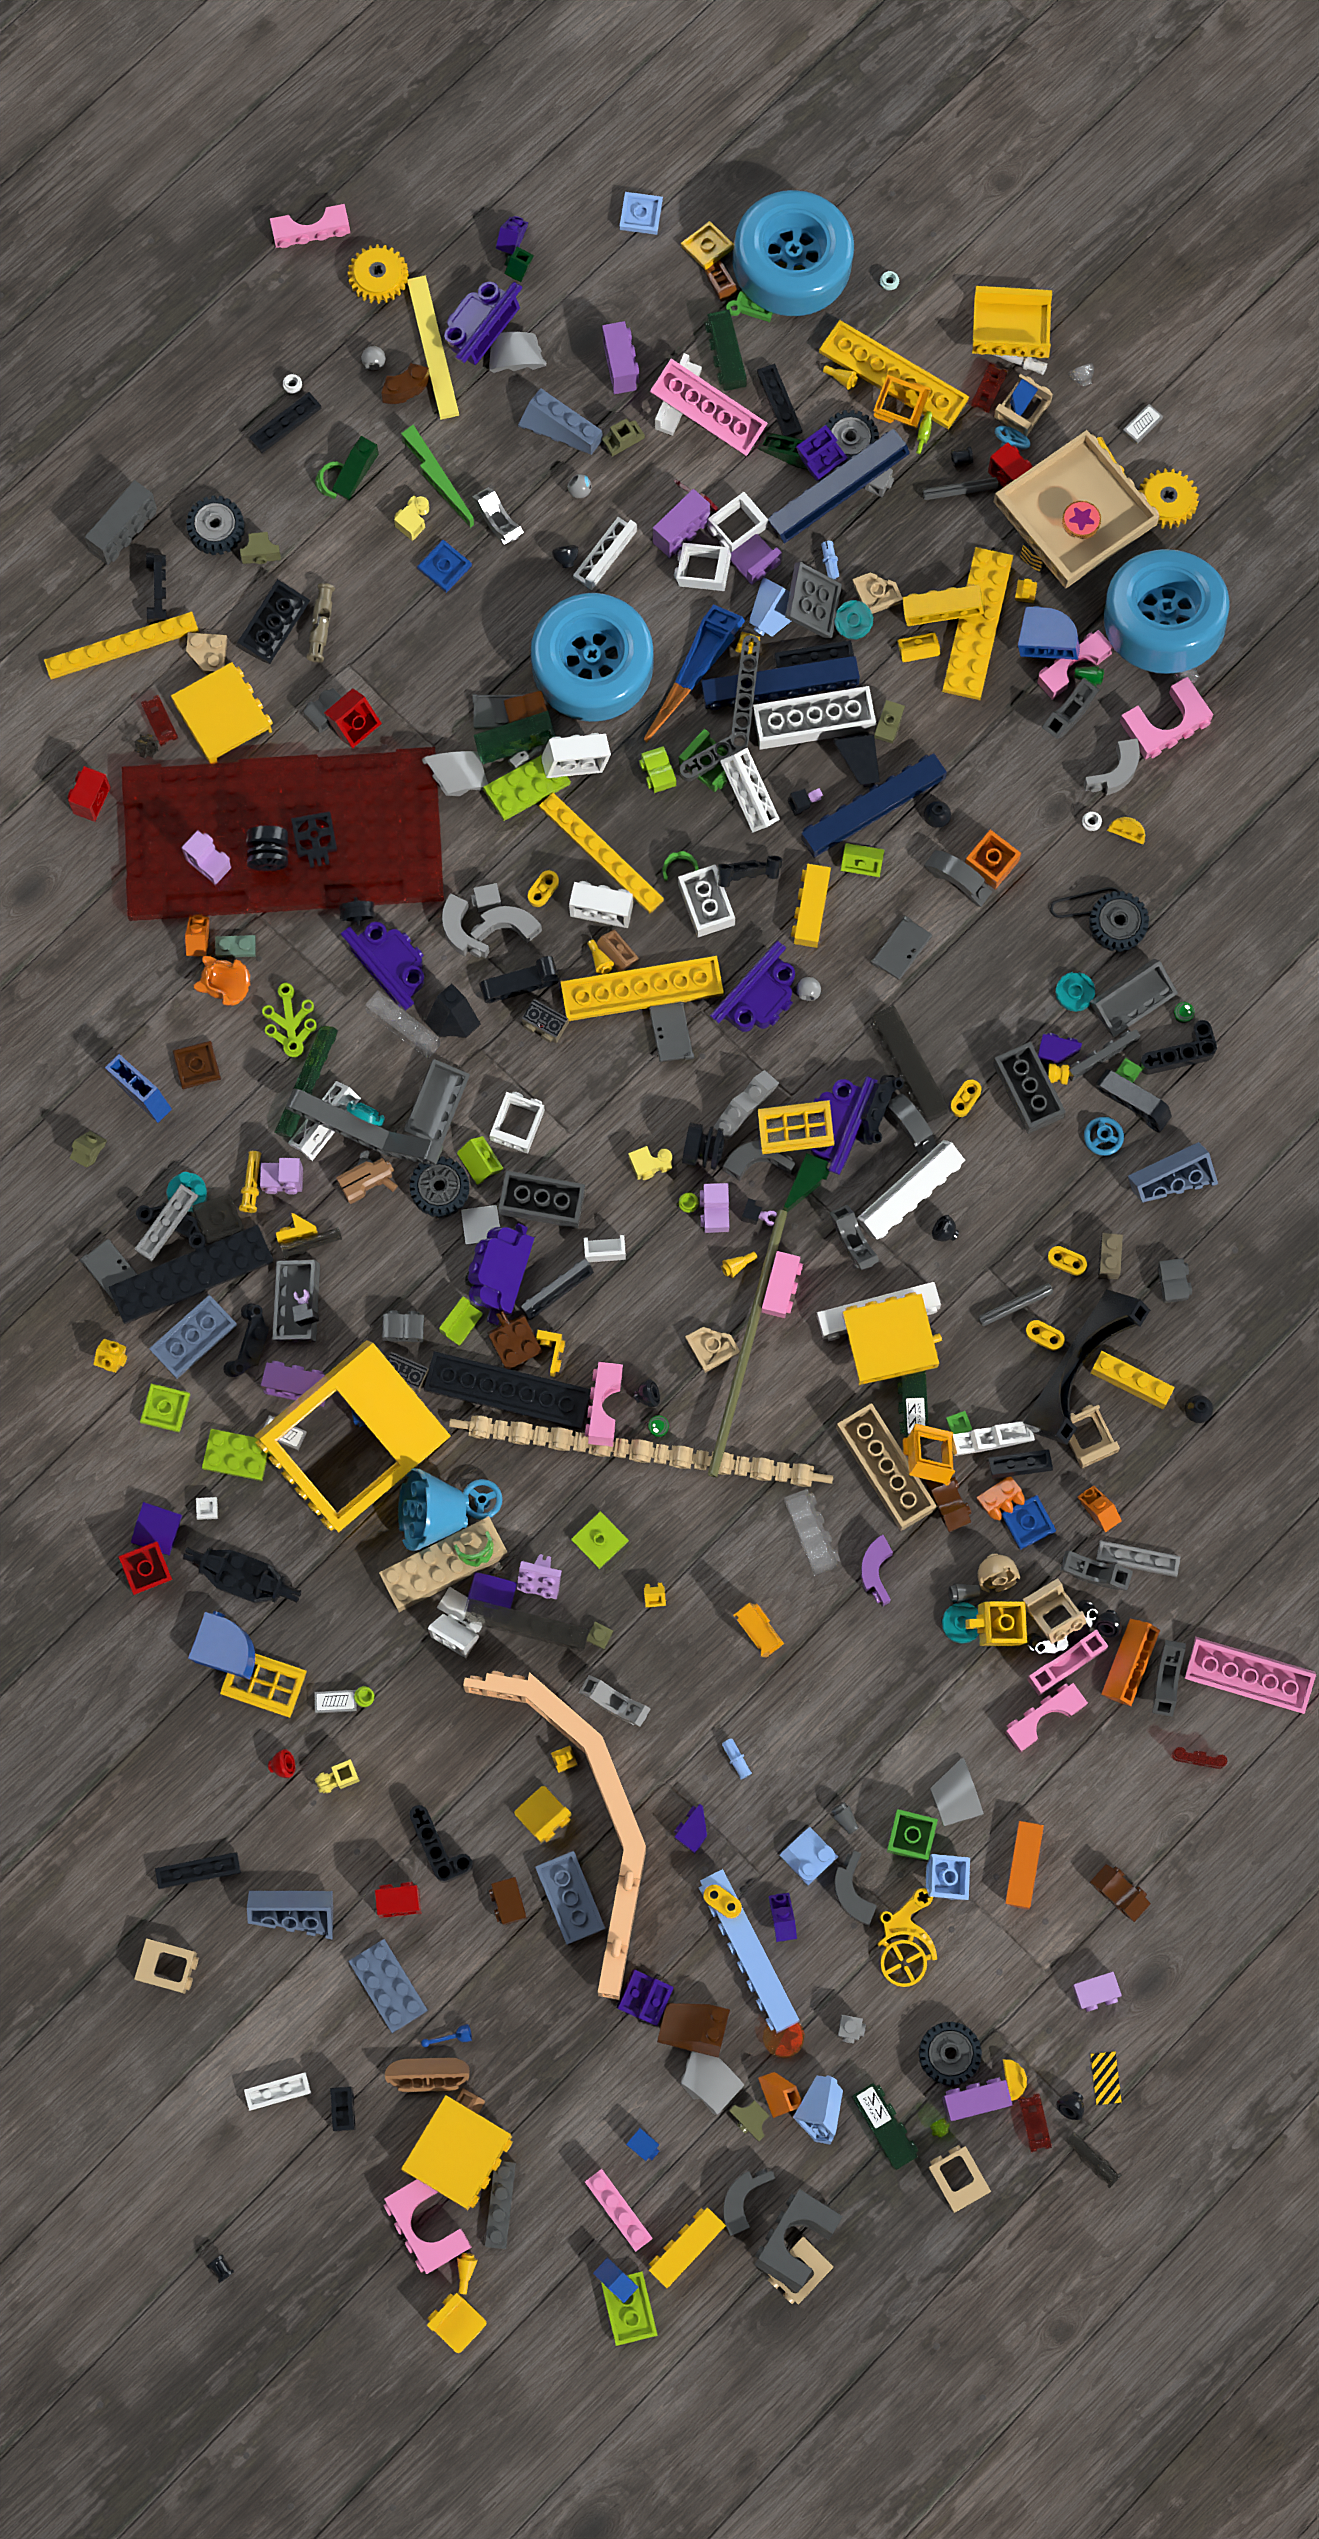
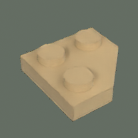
(877, 592)
(207, 650)
(712, 1347)

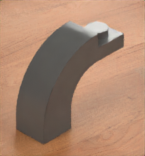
(1072, 710)
(960, 874)
(751, 1153)
(852, 1238)
(1167, 1678)
(851, 1903)
(733, 2204)

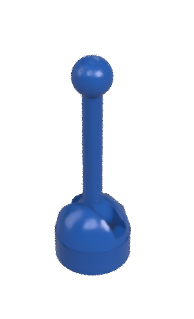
(463, 2034)

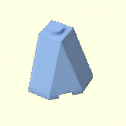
(770, 608)
(820, 2109)

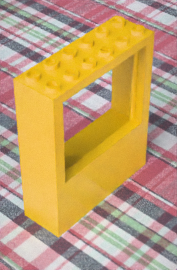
(384, 1406)

